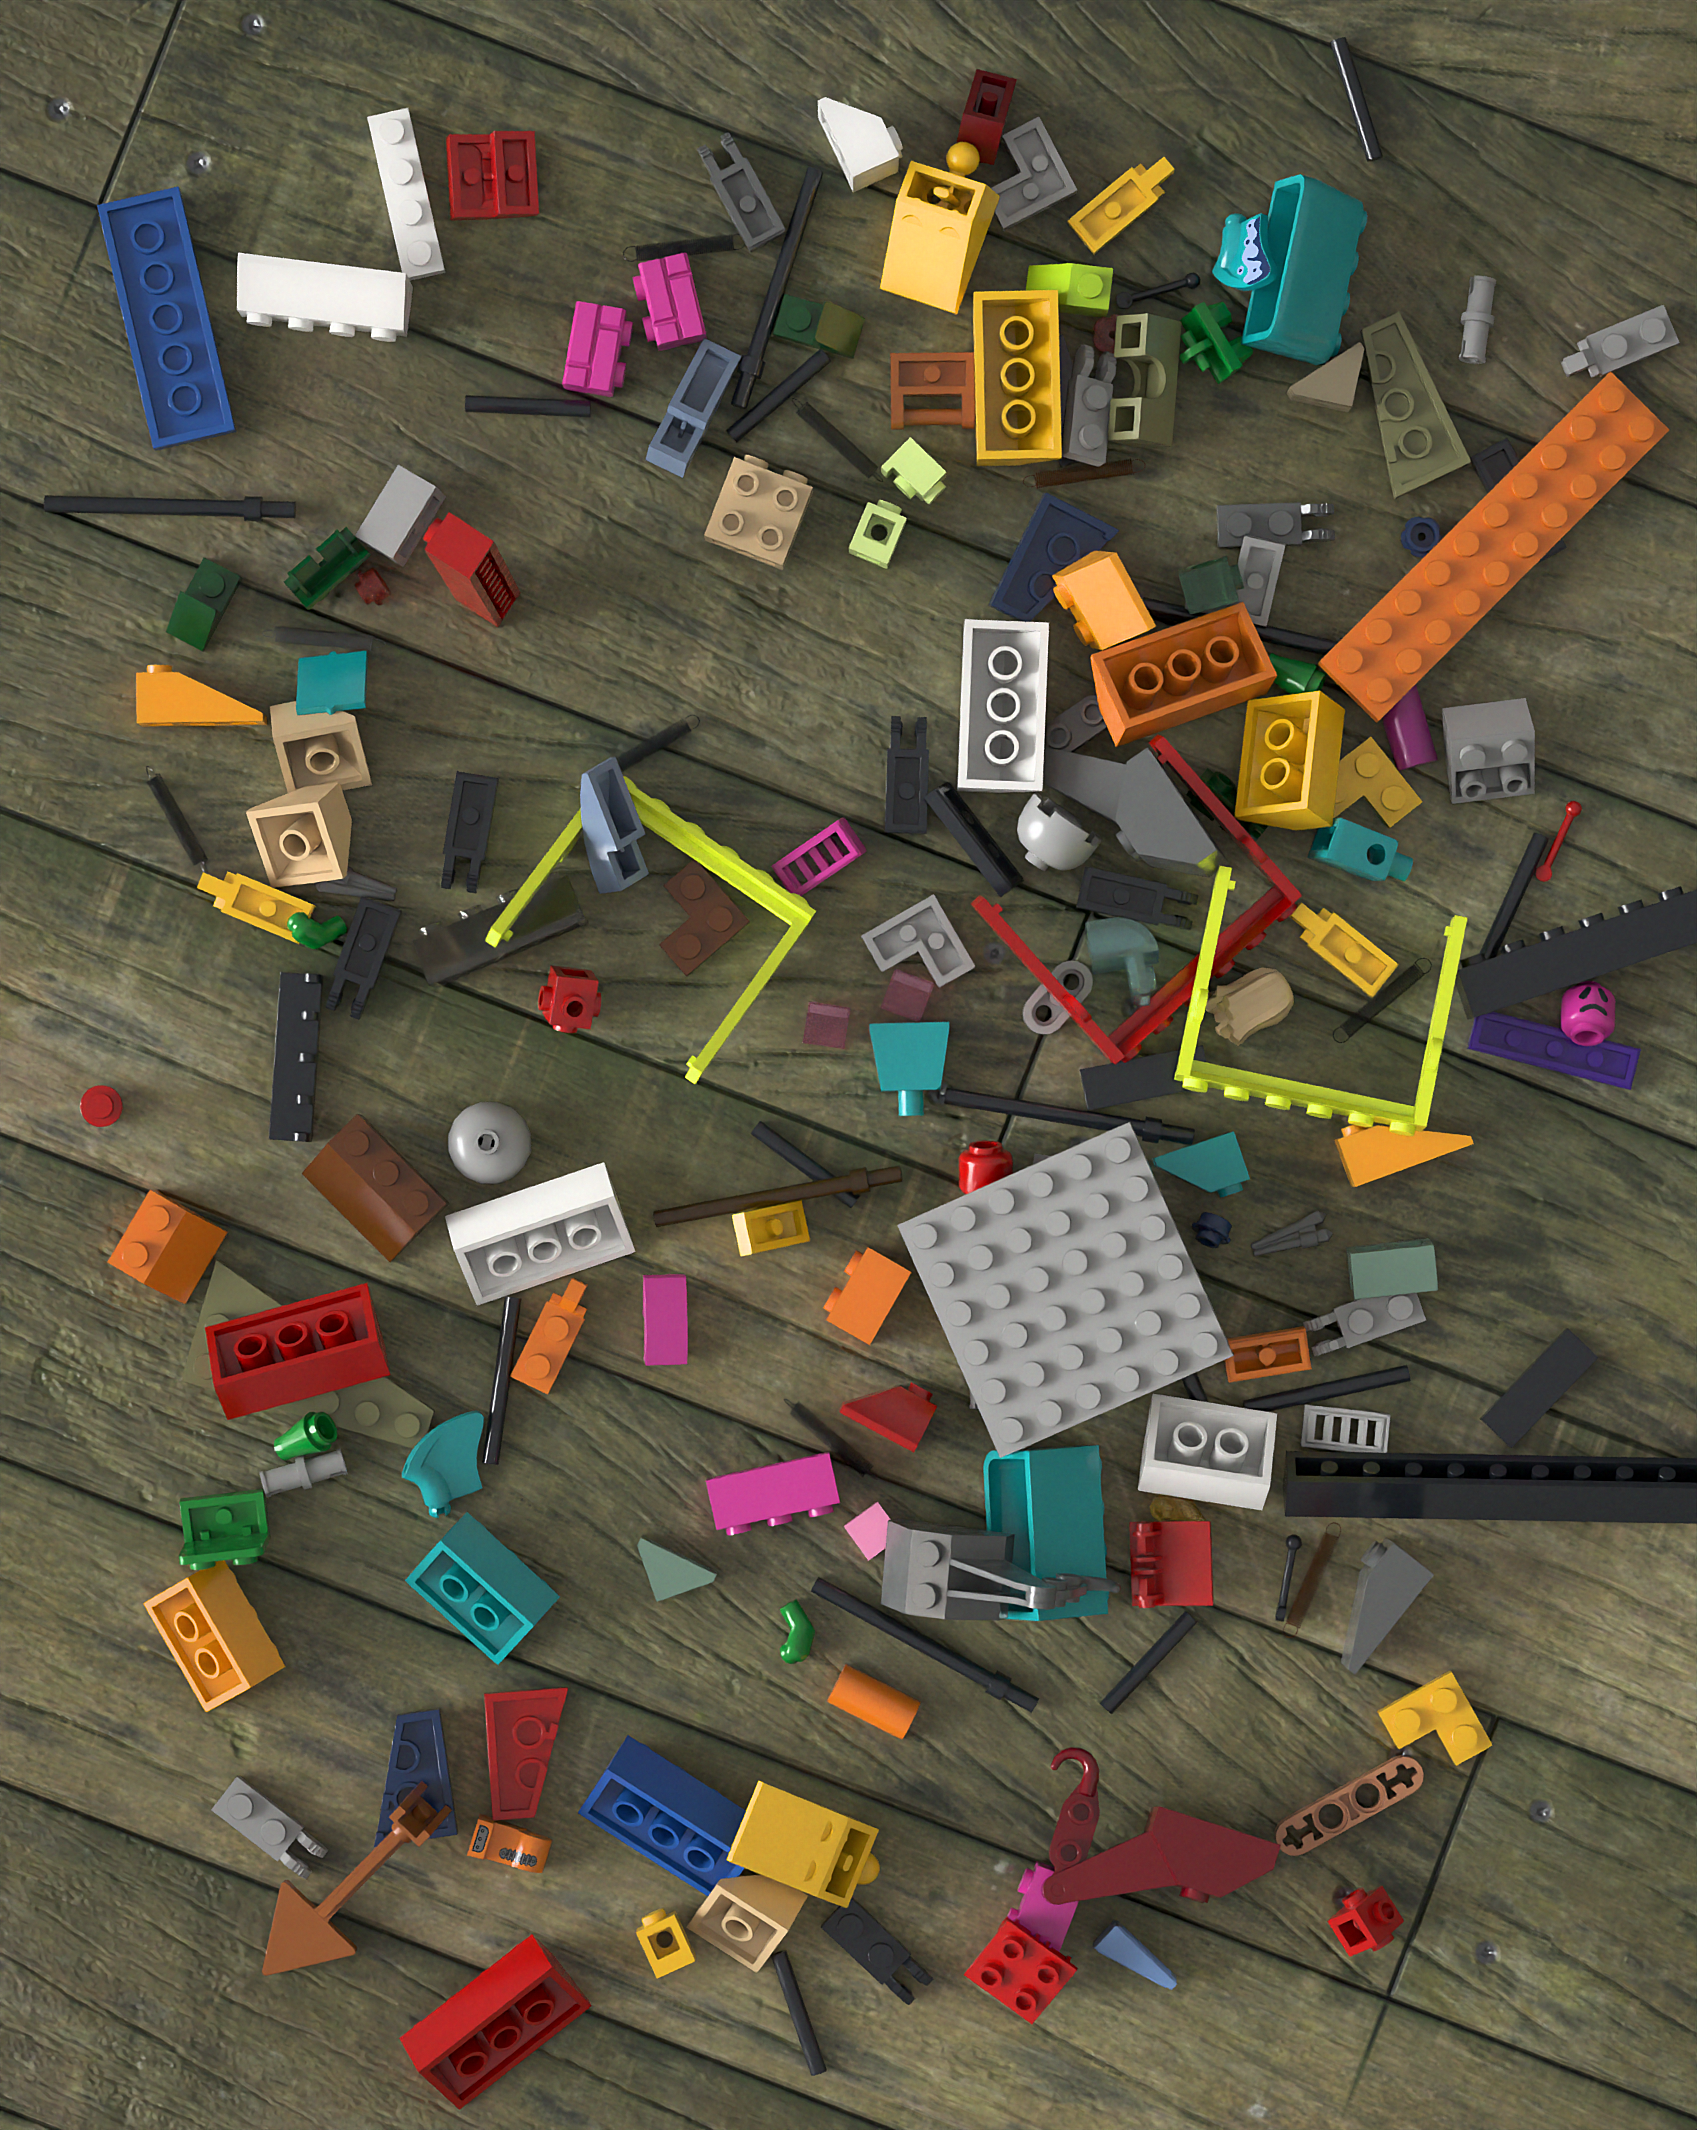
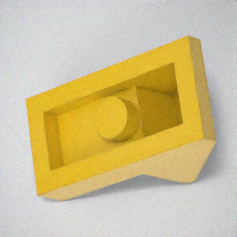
(771, 1228)

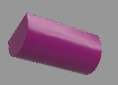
(1409, 732)

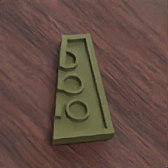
(1411, 416)

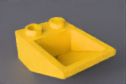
(938, 244)
(805, 1845)

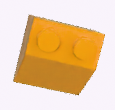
(1102, 600)

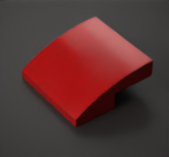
(492, 175)

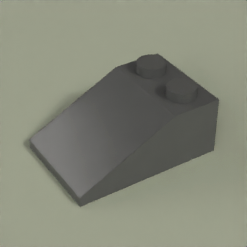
(1381, 1597)

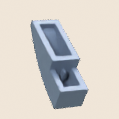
(693, 408)
(611, 828)

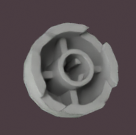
(1054, 835)
(489, 1122)

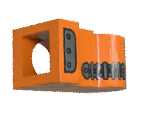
(509, 1845)

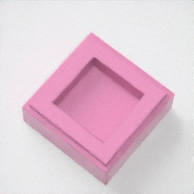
(869, 1530)

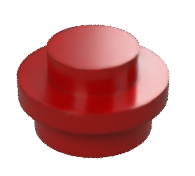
(101, 1106)

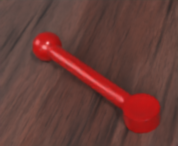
(1544, 872)

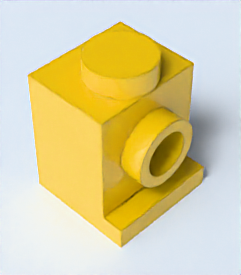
(665, 1958)

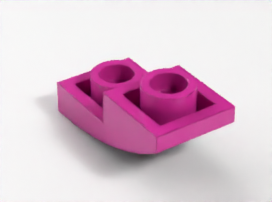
(665, 1319)

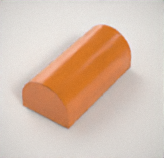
(1268, 1354)
(874, 1701)

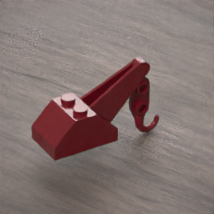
(1171, 1851)

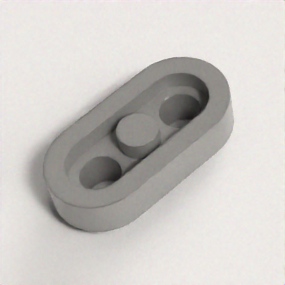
(1043, 997)

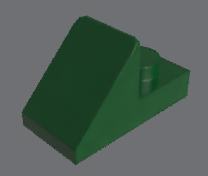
(819, 325)
(203, 604)

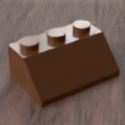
(374, 1187)

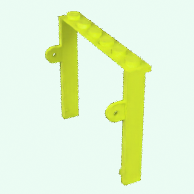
(719, 860)
(1318, 1100)

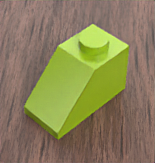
(1080, 287)

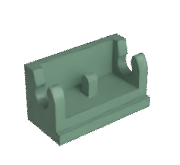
(1392, 1268)

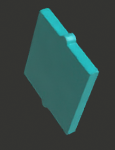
(332, 683)

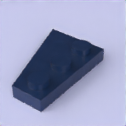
(1052, 541)
(418, 1756)

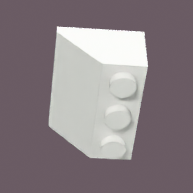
(1208, 1452)

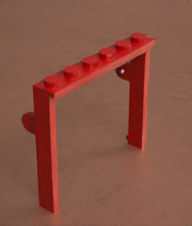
(1243, 933)

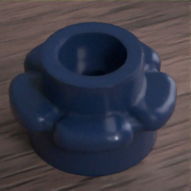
(1418, 525)
(1212, 1230)

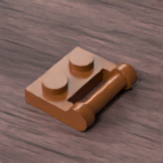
(932, 376)

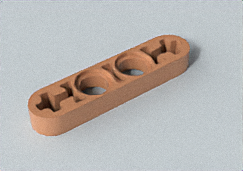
(1351, 1811)

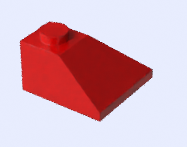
(894, 1413)

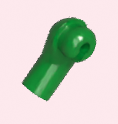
(314, 934)
(800, 1636)

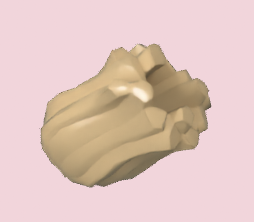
(1250, 1004)

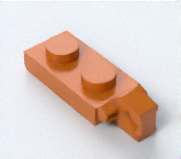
(551, 1339)

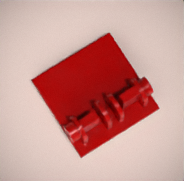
(1171, 1563)
(1021, 1970)

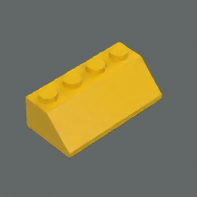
(1016, 377)

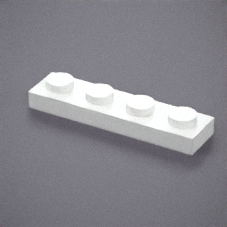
(406, 194)

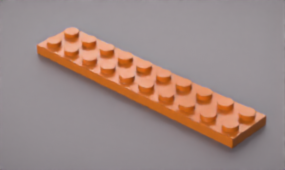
(1493, 547)

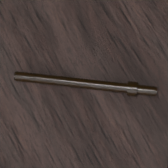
(858, 1181)

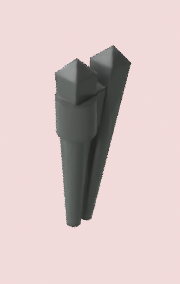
(358, 885)
(1298, 1234)

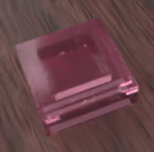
(907, 995)
(826, 1025)

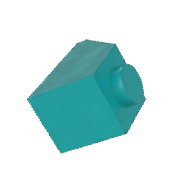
(1208, 1165)

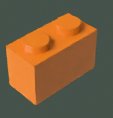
(867, 1295)

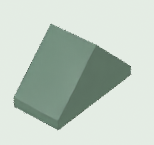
(671, 1571)

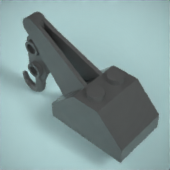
(1134, 795)
(967, 1574)

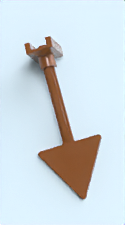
(304, 1932)

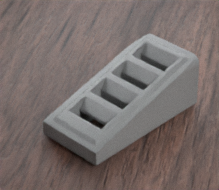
(1309, 1425)

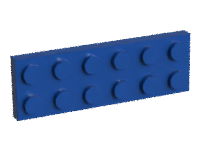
(166, 318)

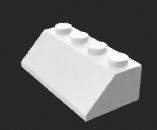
(323, 296)
(1002, 706)
(539, 1234)

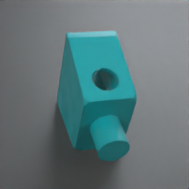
(1346, 848)
(910, 1060)

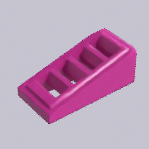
(848, 837)

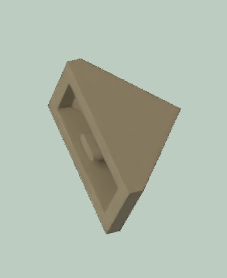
(1333, 383)

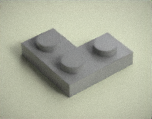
(1040, 179)
(1259, 569)
(921, 930)

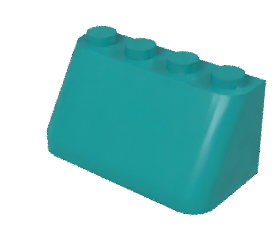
(1314, 248)
(1057, 1519)

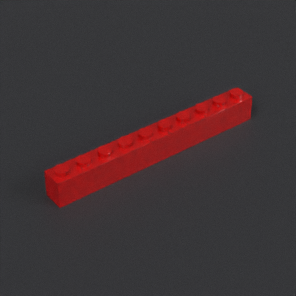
(471, 568)

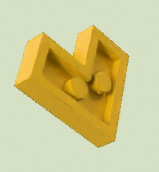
(1373, 776)
(1437, 1707)

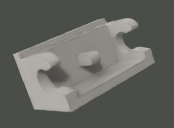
(400, 515)

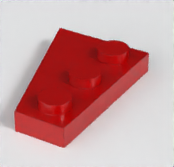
(519, 1745)

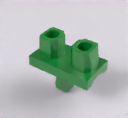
(1209, 345)

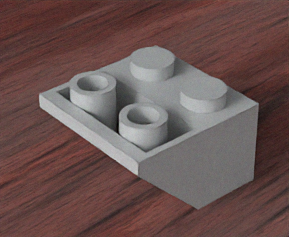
(1489, 750)

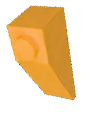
(177, 700)
(1378, 1152)

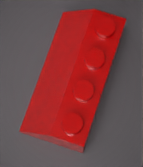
(296, 1351)
(494, 2022)

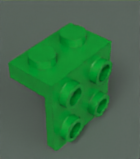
(224, 1528)

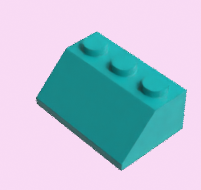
(482, 1588)

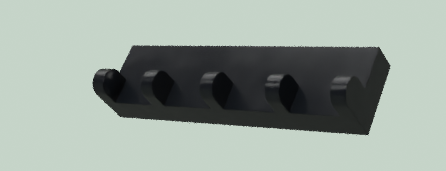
(296, 1057)

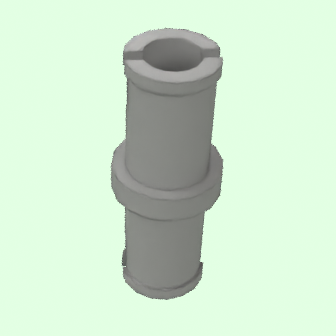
(1477, 319)
(303, 1472)

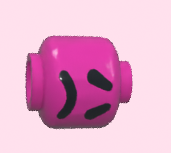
(1588, 1013)

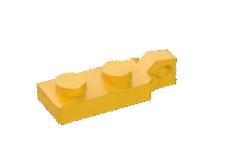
(1120, 204)
(255, 902)
(1344, 948)

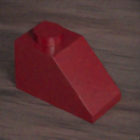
(986, 113)

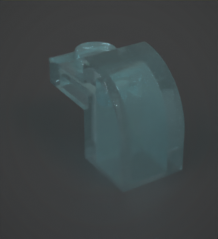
(1126, 945)

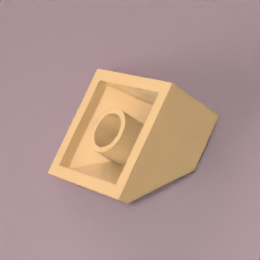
(318, 748)
(303, 835)
(748, 1917)

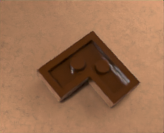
(711, 921)

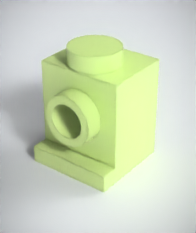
(915, 472)
(868, 548)

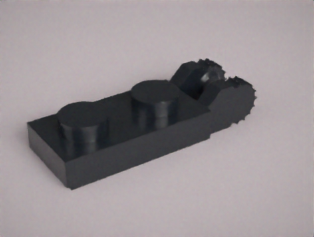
(907, 781)
(469, 826)
(1131, 898)
(364, 952)
(874, 1947)

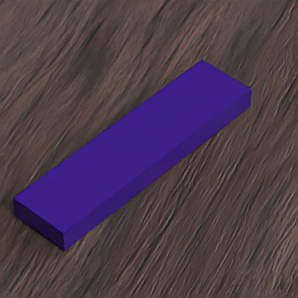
(1553, 1050)

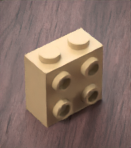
(759, 511)

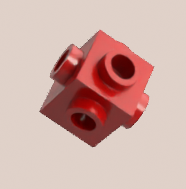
(570, 998)
(1366, 1920)

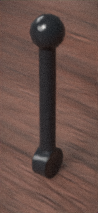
(1125, 300)
(1293, 1544)

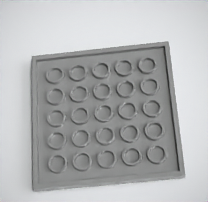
(1065, 1290)

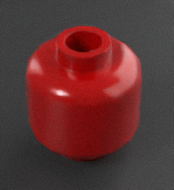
(983, 1165)

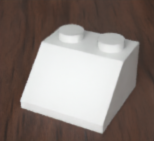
(860, 142)

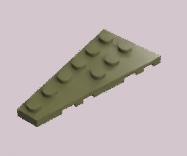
(369, 1408)

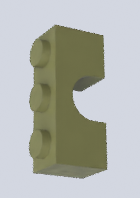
(1152, 351)

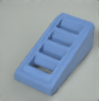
(1123, 1947)

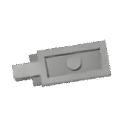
(1623, 344)

